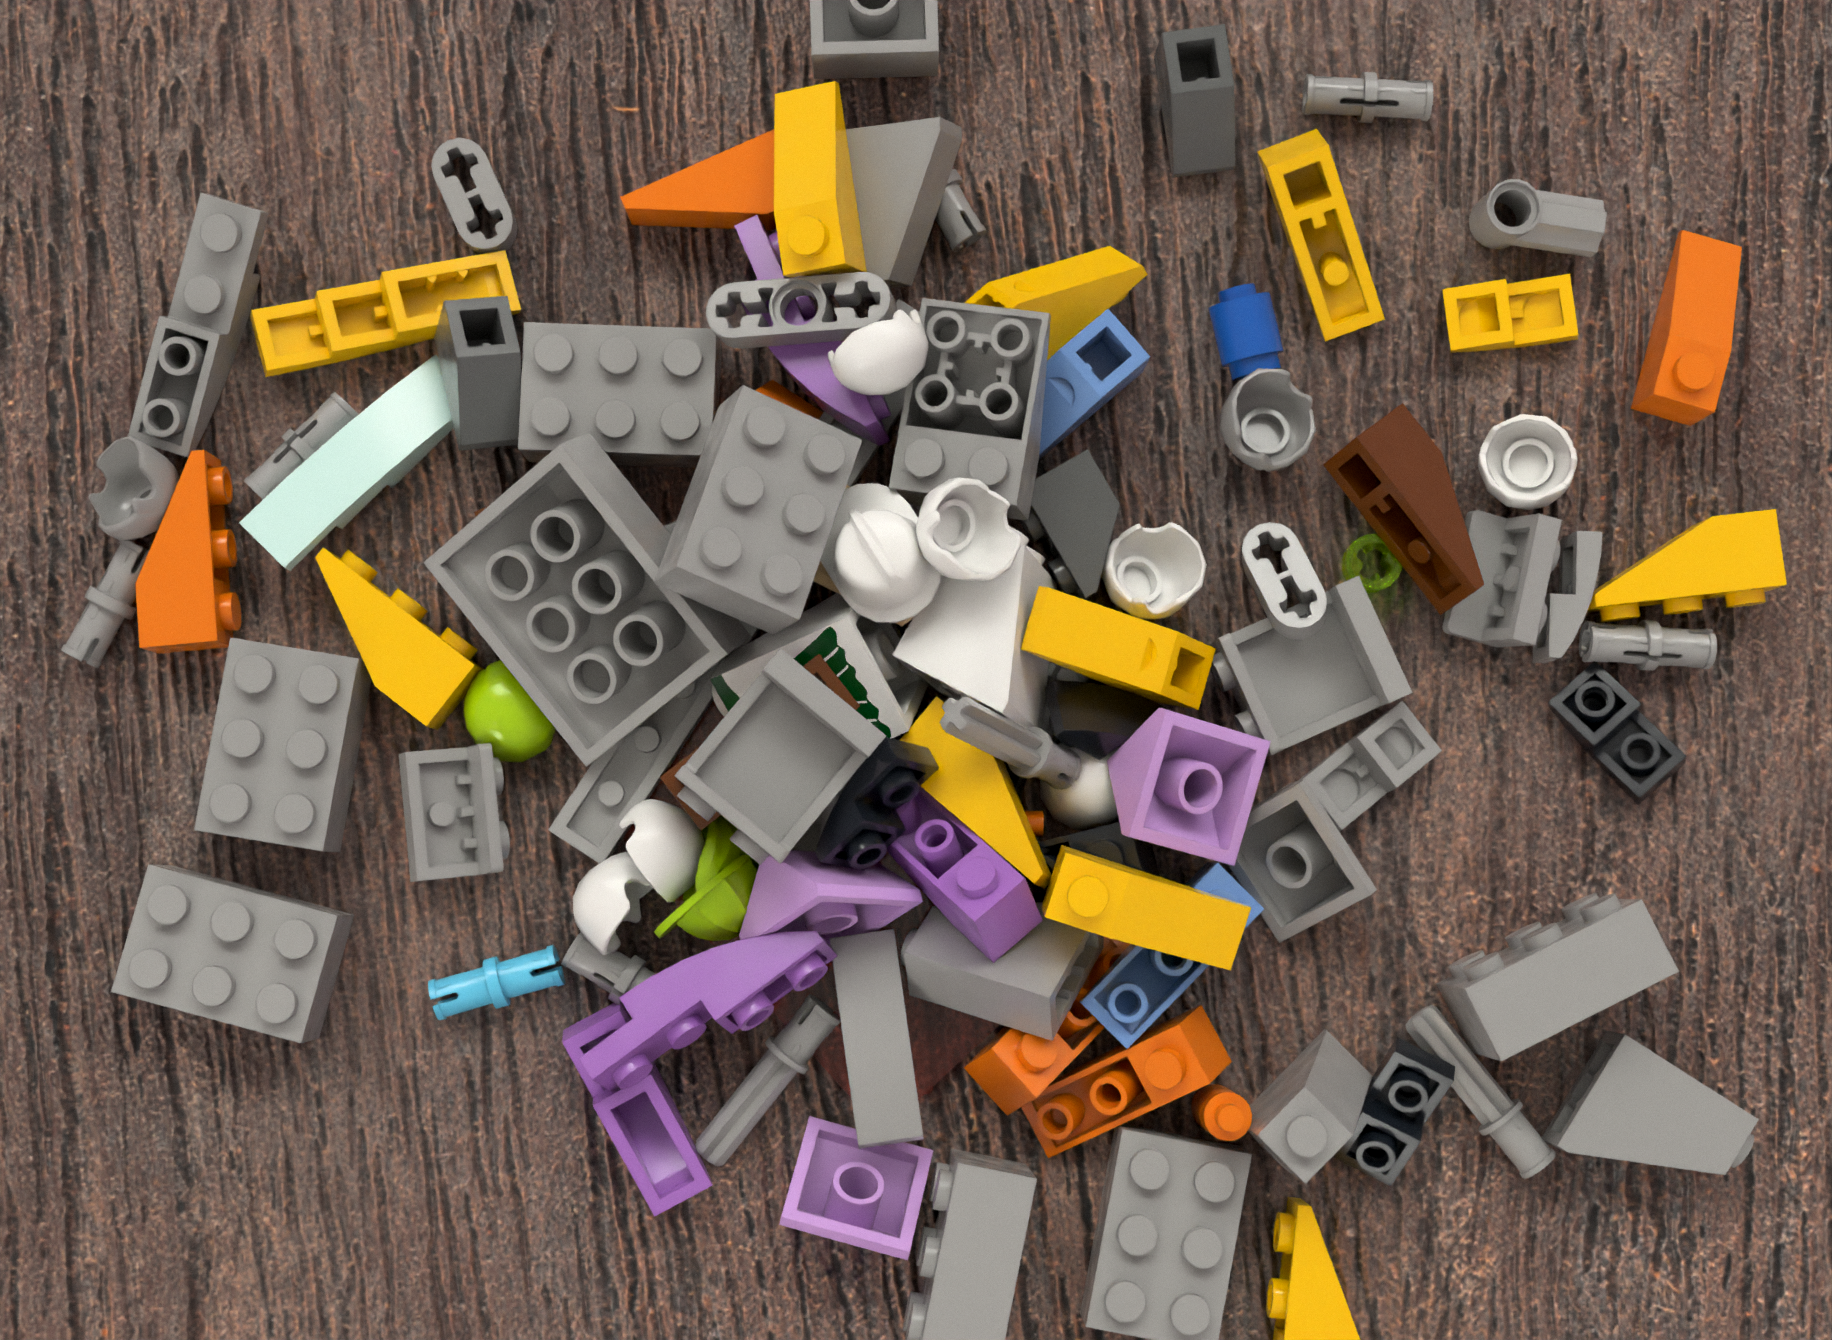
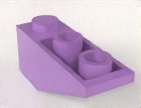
(964, 877)

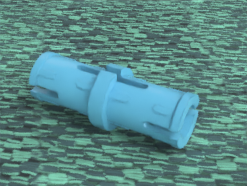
(496, 982)

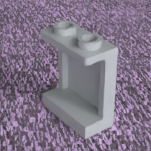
(1314, 683)
(777, 759)

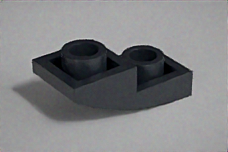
(1095, 715)
(1615, 733)
(865, 814)
(1395, 1109)

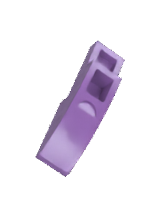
(809, 362)
(725, 983)

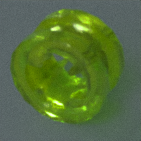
(1352, 565)

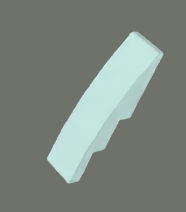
(353, 466)

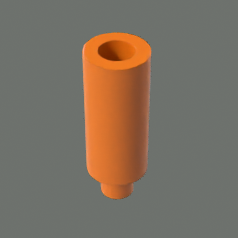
(1221, 1112)

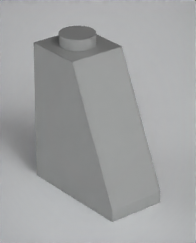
(898, 190)
(1022, 990)
(1311, 1107)
(1649, 1112)

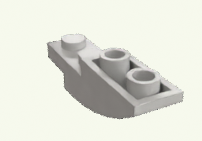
(203, 328)

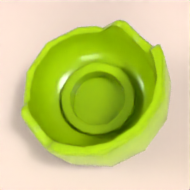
(505, 715)

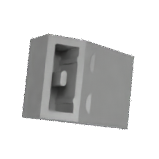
(975, 403)

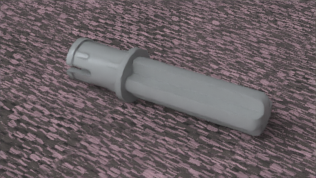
(1026, 750)
(766, 1081)
(1482, 1093)

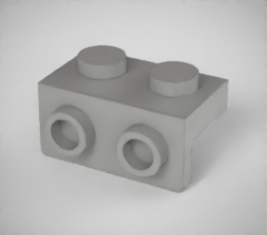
(1516, 570)
(453, 812)

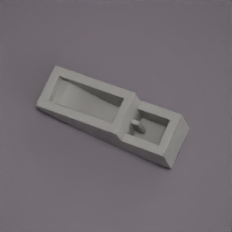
(876, 1039)

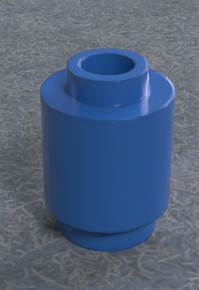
(1246, 330)

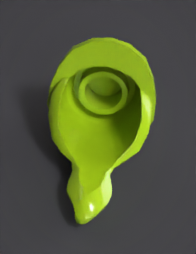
(721, 890)

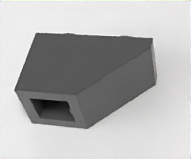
(1197, 99)
(480, 370)
(1076, 520)

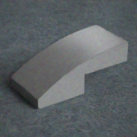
(1566, 611)
(1371, 764)

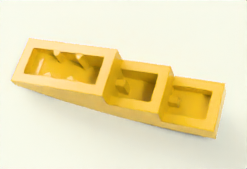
(375, 314)

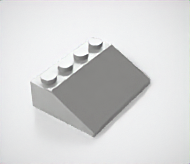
(570, 600)

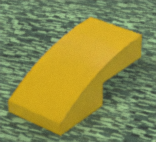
(1510, 314)

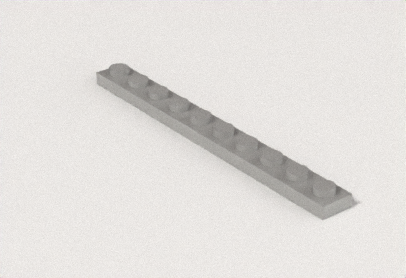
(636, 763)

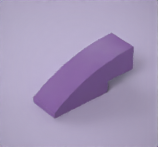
(641, 1121)

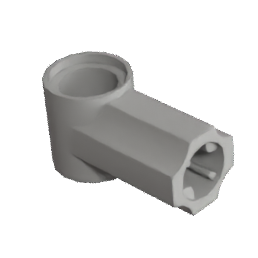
(1542, 220)

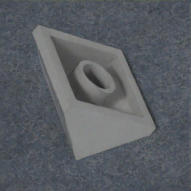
(1297, 862)

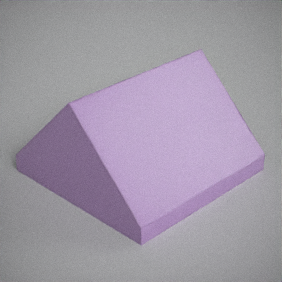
(1187, 784)
(824, 898)
(856, 1193)

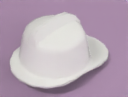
(877, 555)

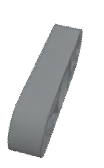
(755, 330)

